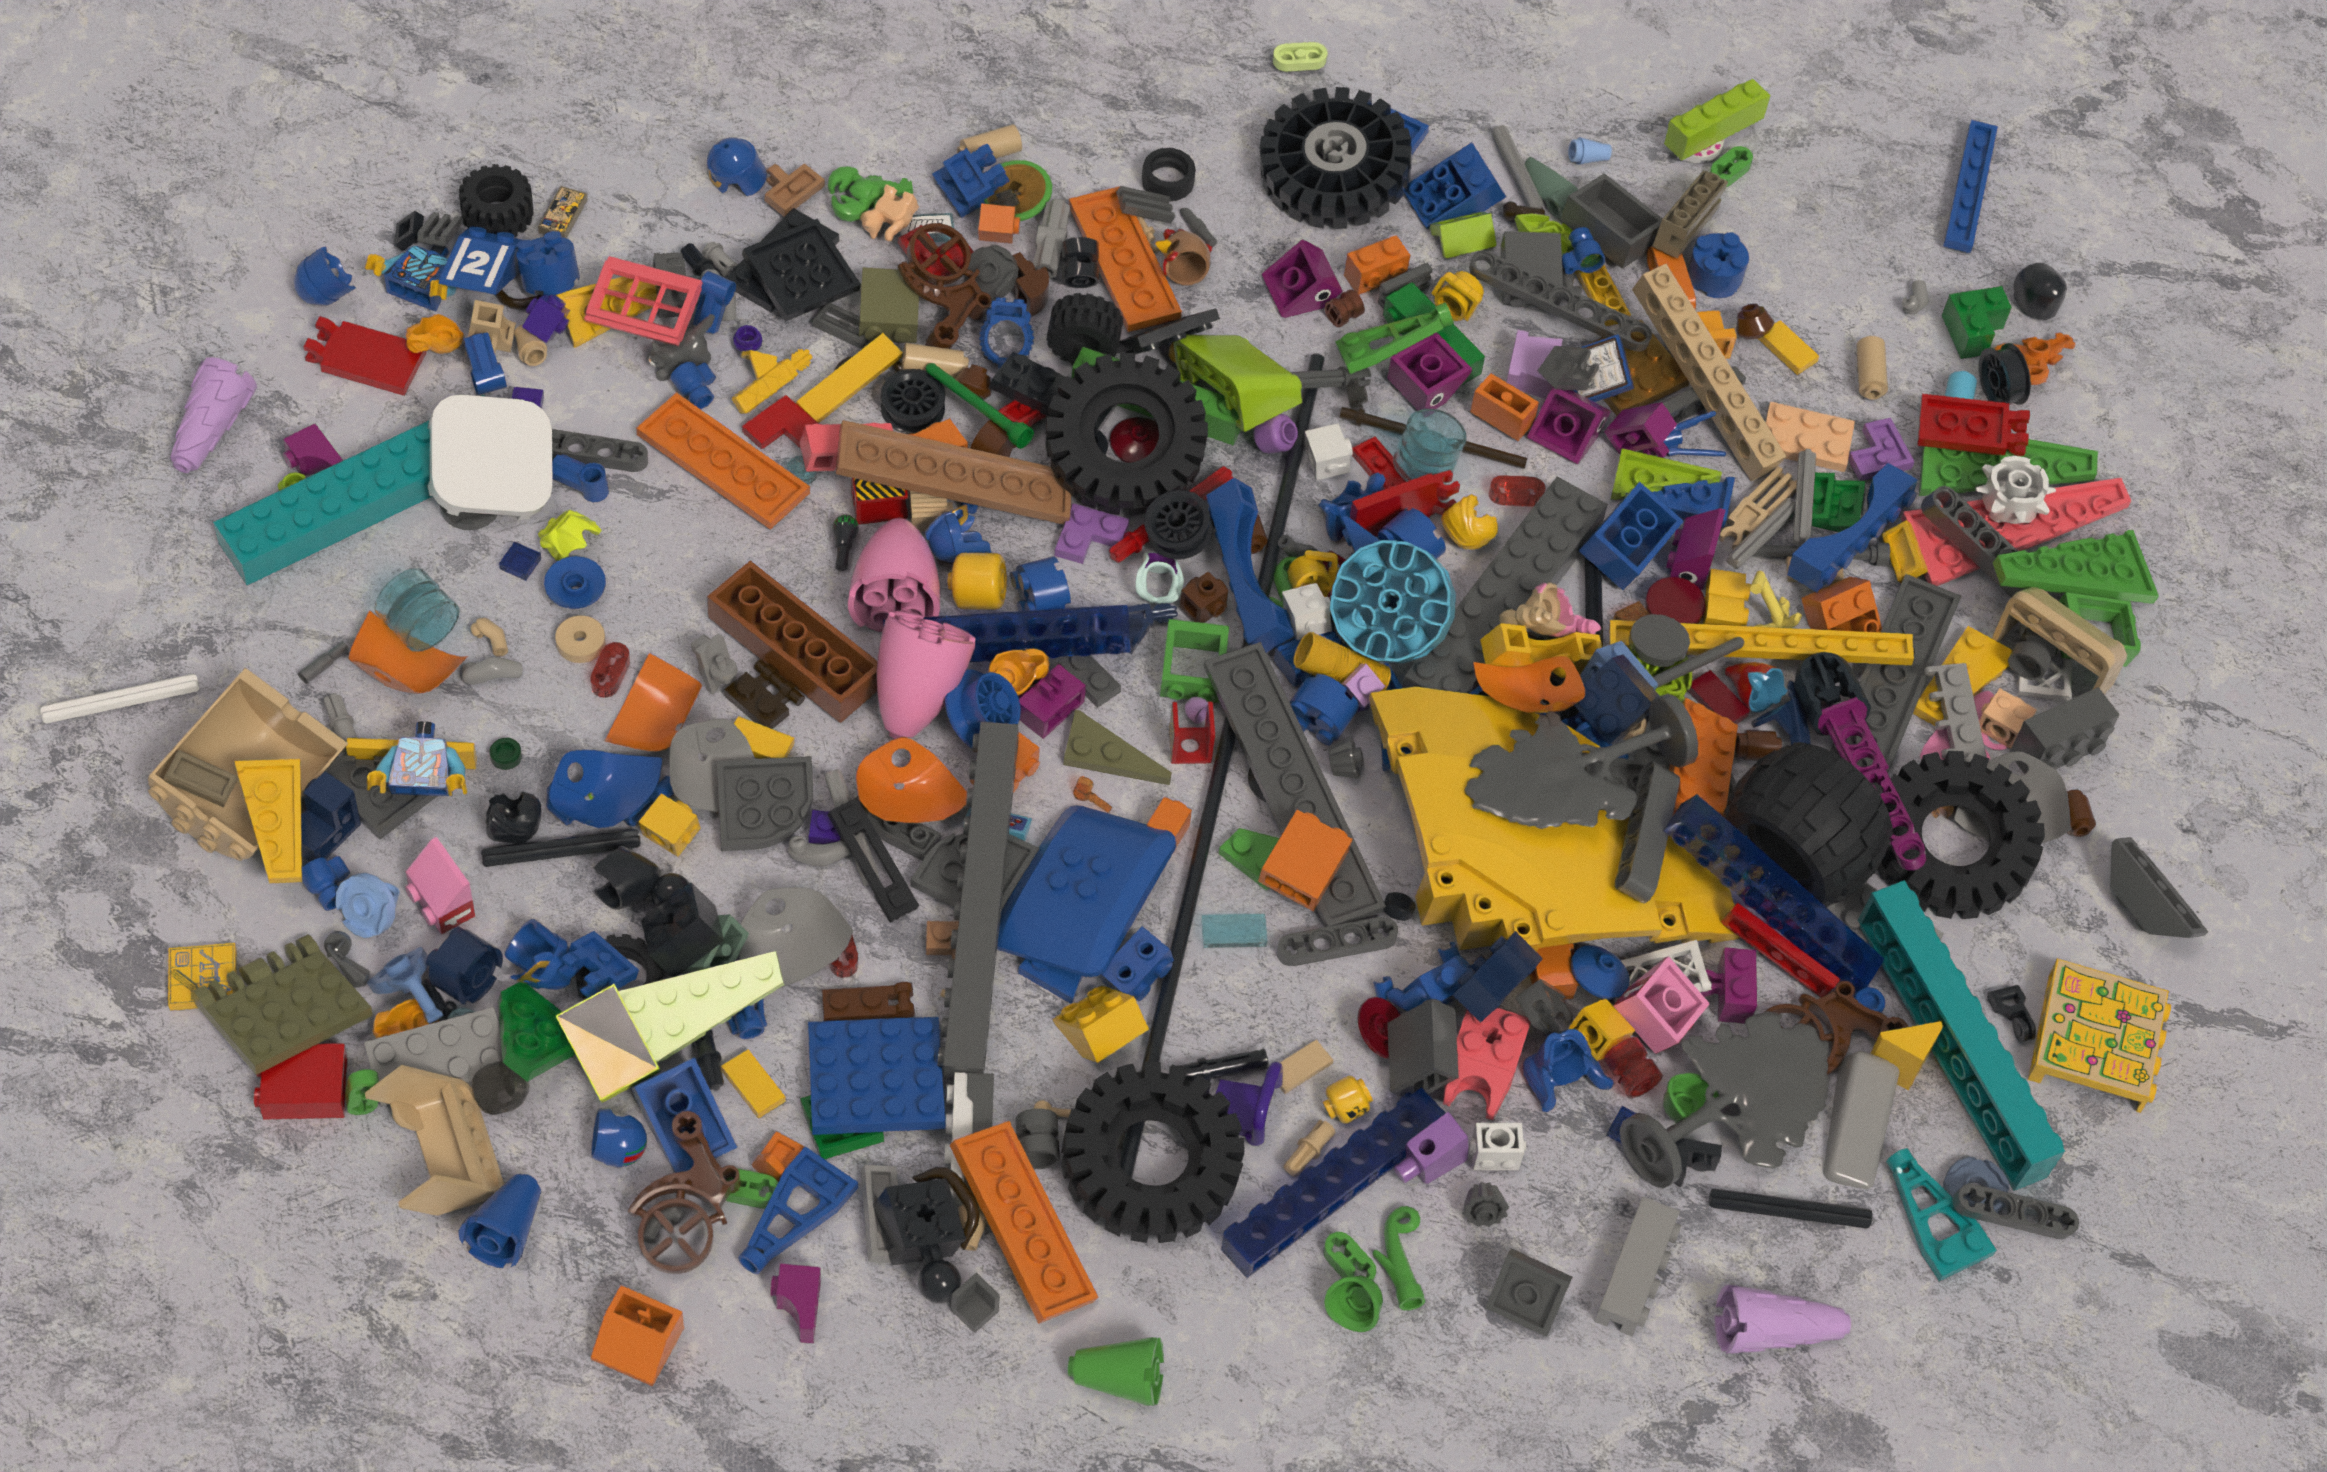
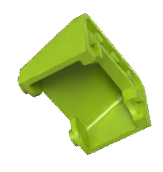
(1242, 373)

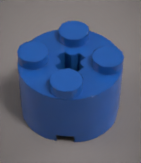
(547, 264)
(1718, 264)
(1413, 528)
(1040, 585)
(1323, 707)

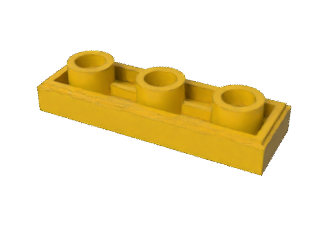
(1601, 288)

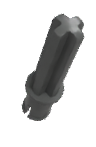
(1332, 378)

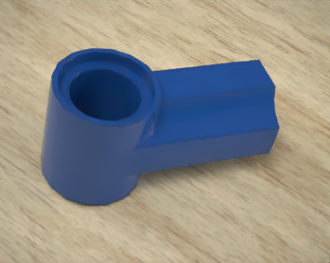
(715, 296)
(486, 372)
(587, 478)

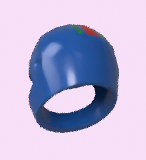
(617, 1139)

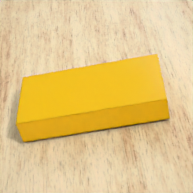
(1789, 348)
(1904, 551)
(765, 741)
(753, 1083)

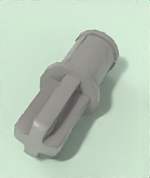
(340, 722)

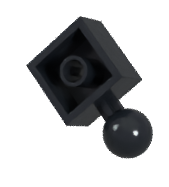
(681, 926)
(924, 1226)

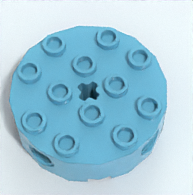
(1421, 613)

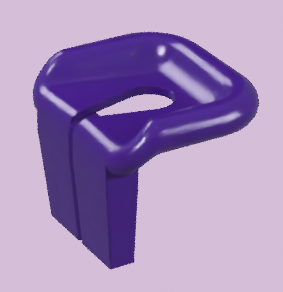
(1252, 1102)

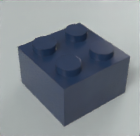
(1616, 699)

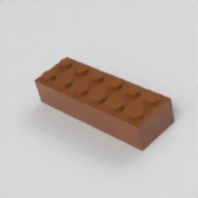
(794, 640)

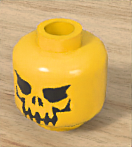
(1347, 1099)

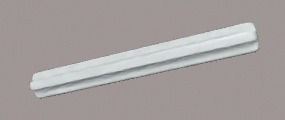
(119, 698)

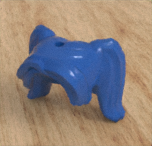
(1342, 504)
(1560, 1061)

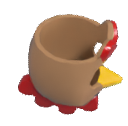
(1185, 256)

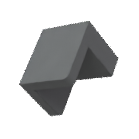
(975, 1302)

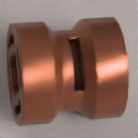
(1346, 307)

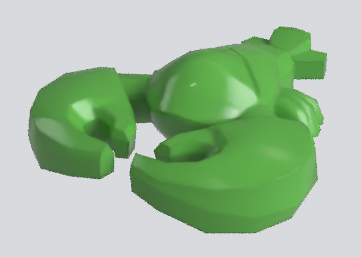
(864, 190)

